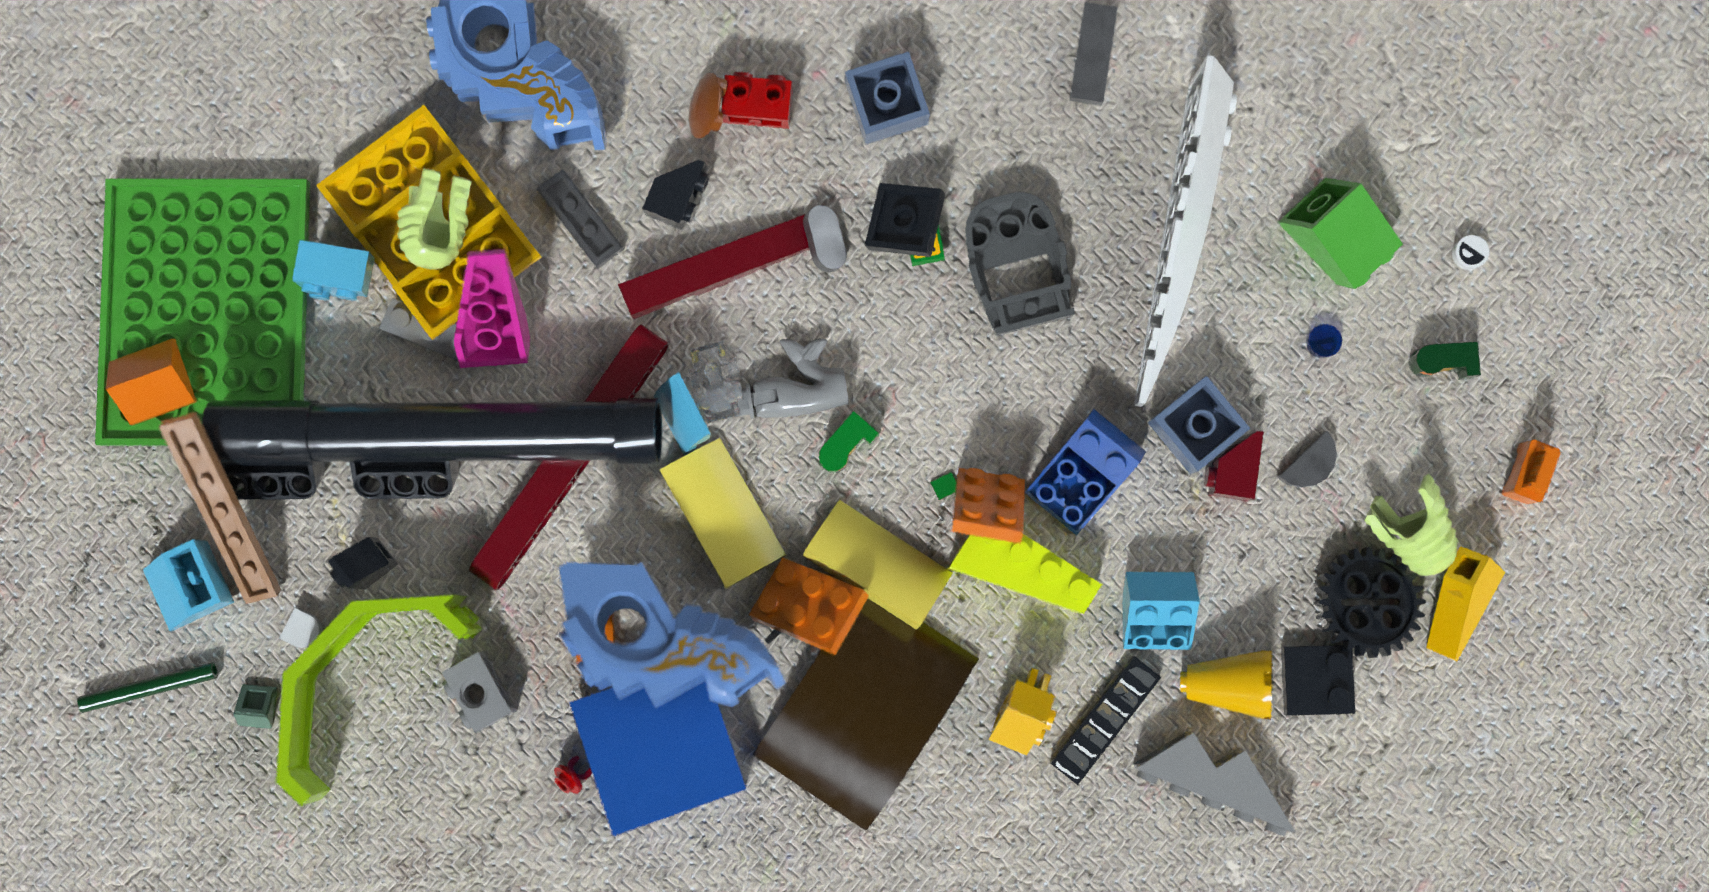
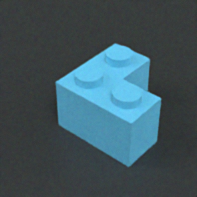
(332, 271)

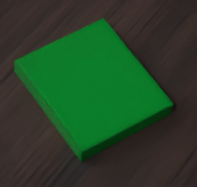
(944, 485)

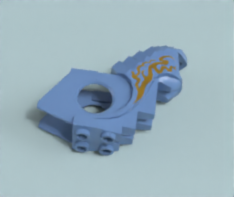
(518, 77)
(670, 652)

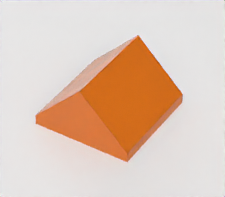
(149, 382)

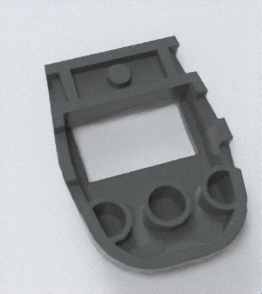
(1012, 231)

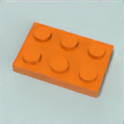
(989, 505)
(809, 605)

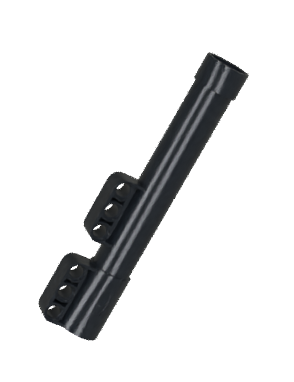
(416, 441)

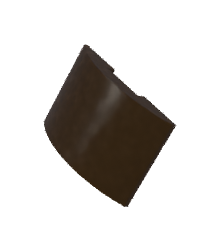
(866, 712)

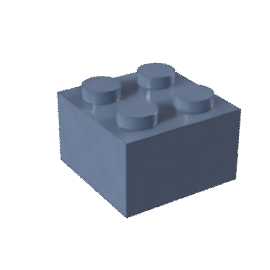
(887, 97)
(1199, 425)

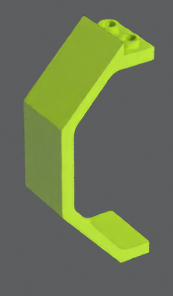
(300, 680)

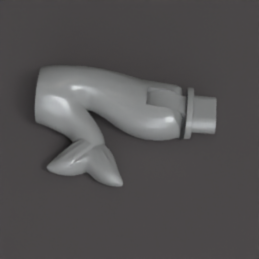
(788, 398)

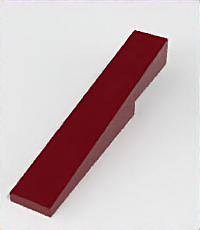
(714, 267)

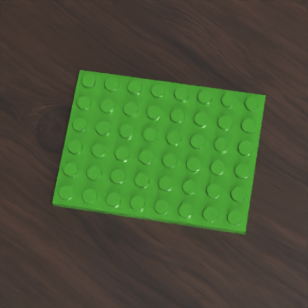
(215, 275)

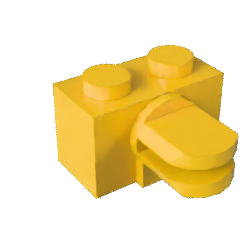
(1024, 714)

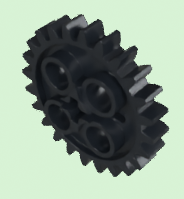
(1371, 633)

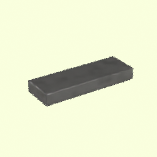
(1093, 54)
(580, 219)

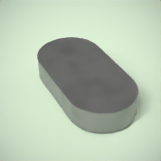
(824, 238)

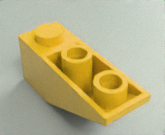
(1462, 601)

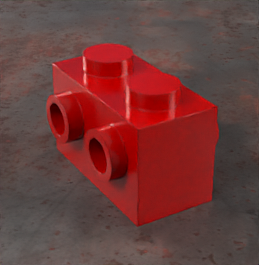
(757, 100)

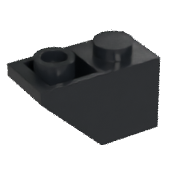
(674, 194)
(361, 564)

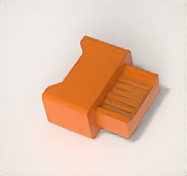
(1531, 472)

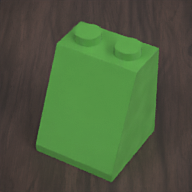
(1342, 231)

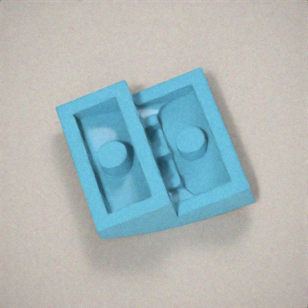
(682, 414)

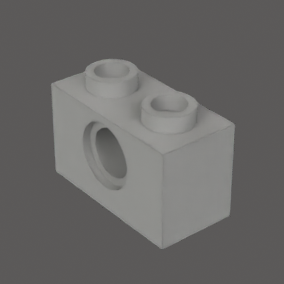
(496, 700)

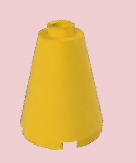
(1232, 683)

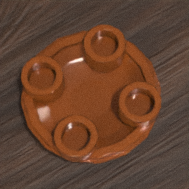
(705, 105)

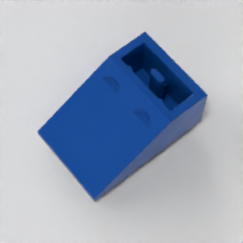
(1085, 472)

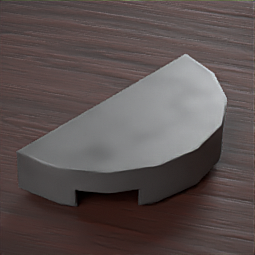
(1313, 464)

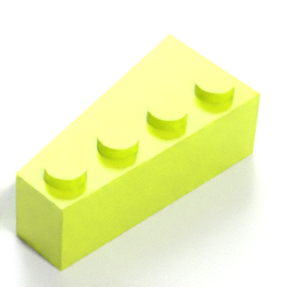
(1026, 570)

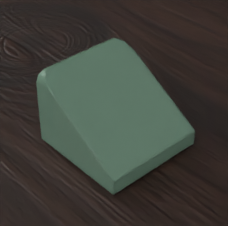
(256, 706)

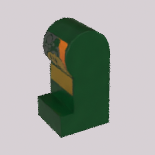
(1447, 357)

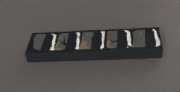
(1105, 720)

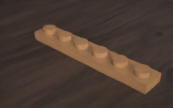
(220, 507)

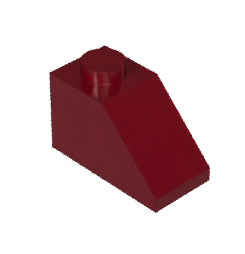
(1237, 470)

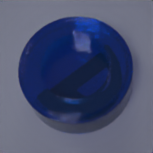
(1324, 341)

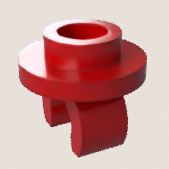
(568, 779)

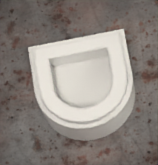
(301, 629)

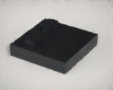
(905, 219)
(1317, 680)

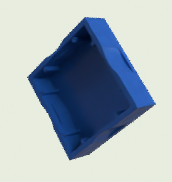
(654, 758)

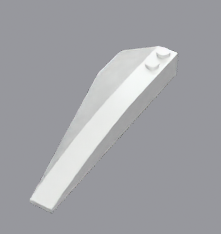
(1188, 211)

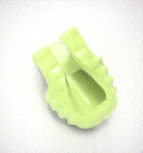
(423, 231)
(1426, 536)

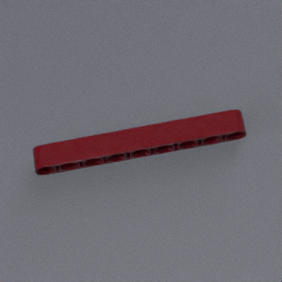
(555, 478)

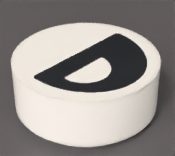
(1470, 252)

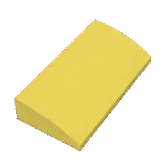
(722, 512)
(879, 563)

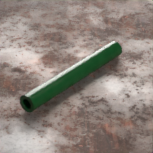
(147, 687)

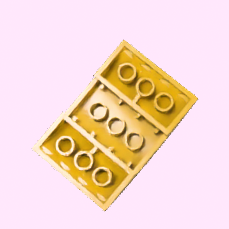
(376, 187)

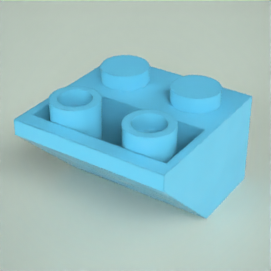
(187, 583)
(1159, 610)

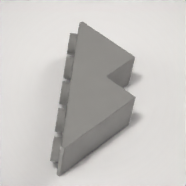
(1228, 781)

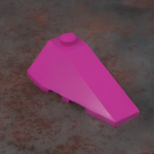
(491, 314)

